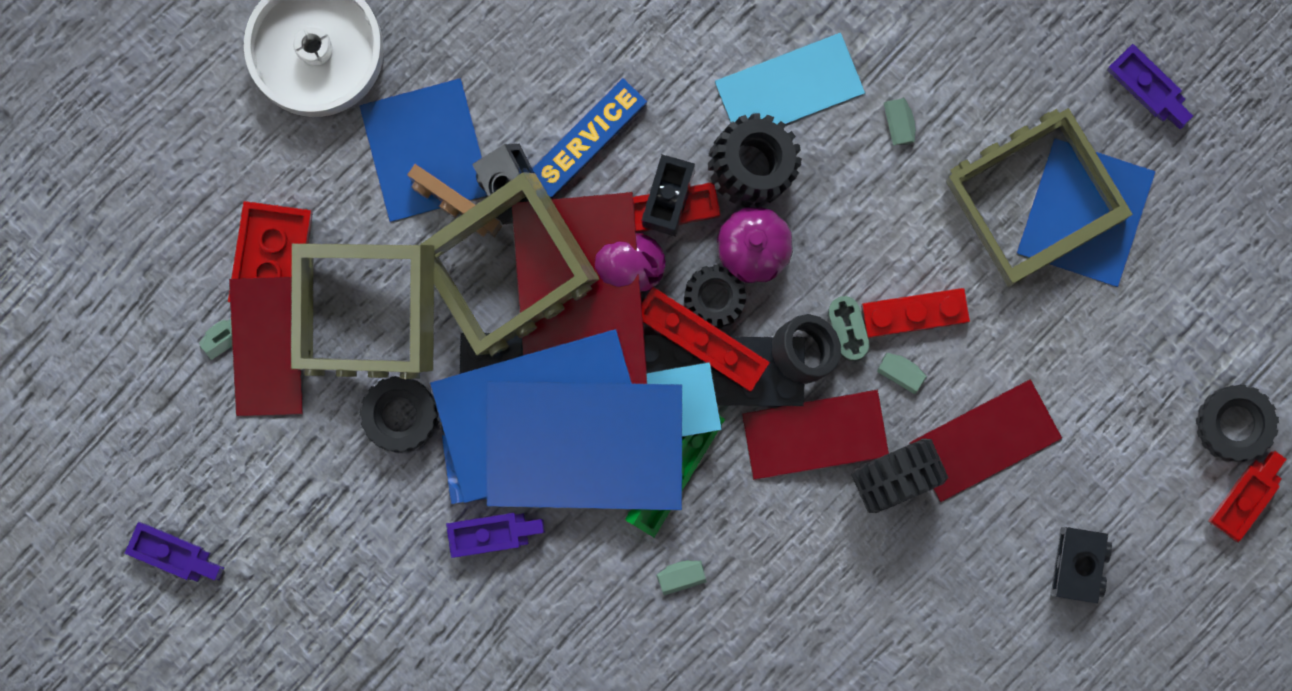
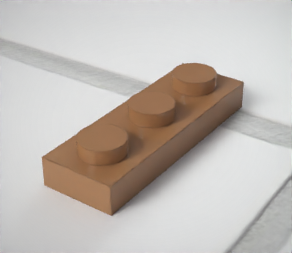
(452, 202)

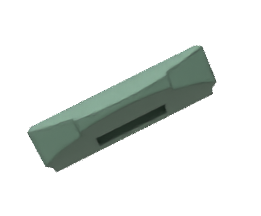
(900, 122)
(217, 339)
(902, 372)
(681, 576)

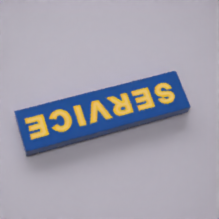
(588, 137)

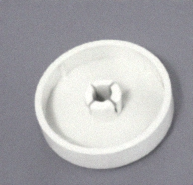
(300, 80)

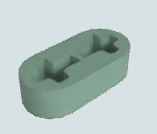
(856, 325)

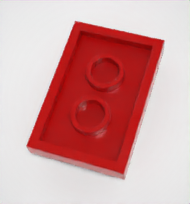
(267, 240)

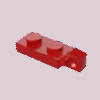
(1248, 497)

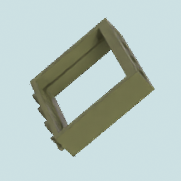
(1019, 140)
(549, 306)
(420, 310)

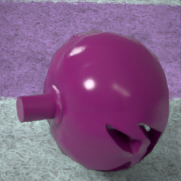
(755, 244)
(620, 263)

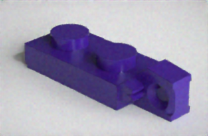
(1150, 86)
(491, 534)
(171, 554)

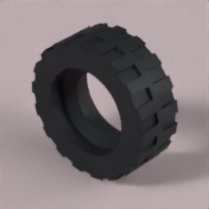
(373, 408)
(1264, 423)

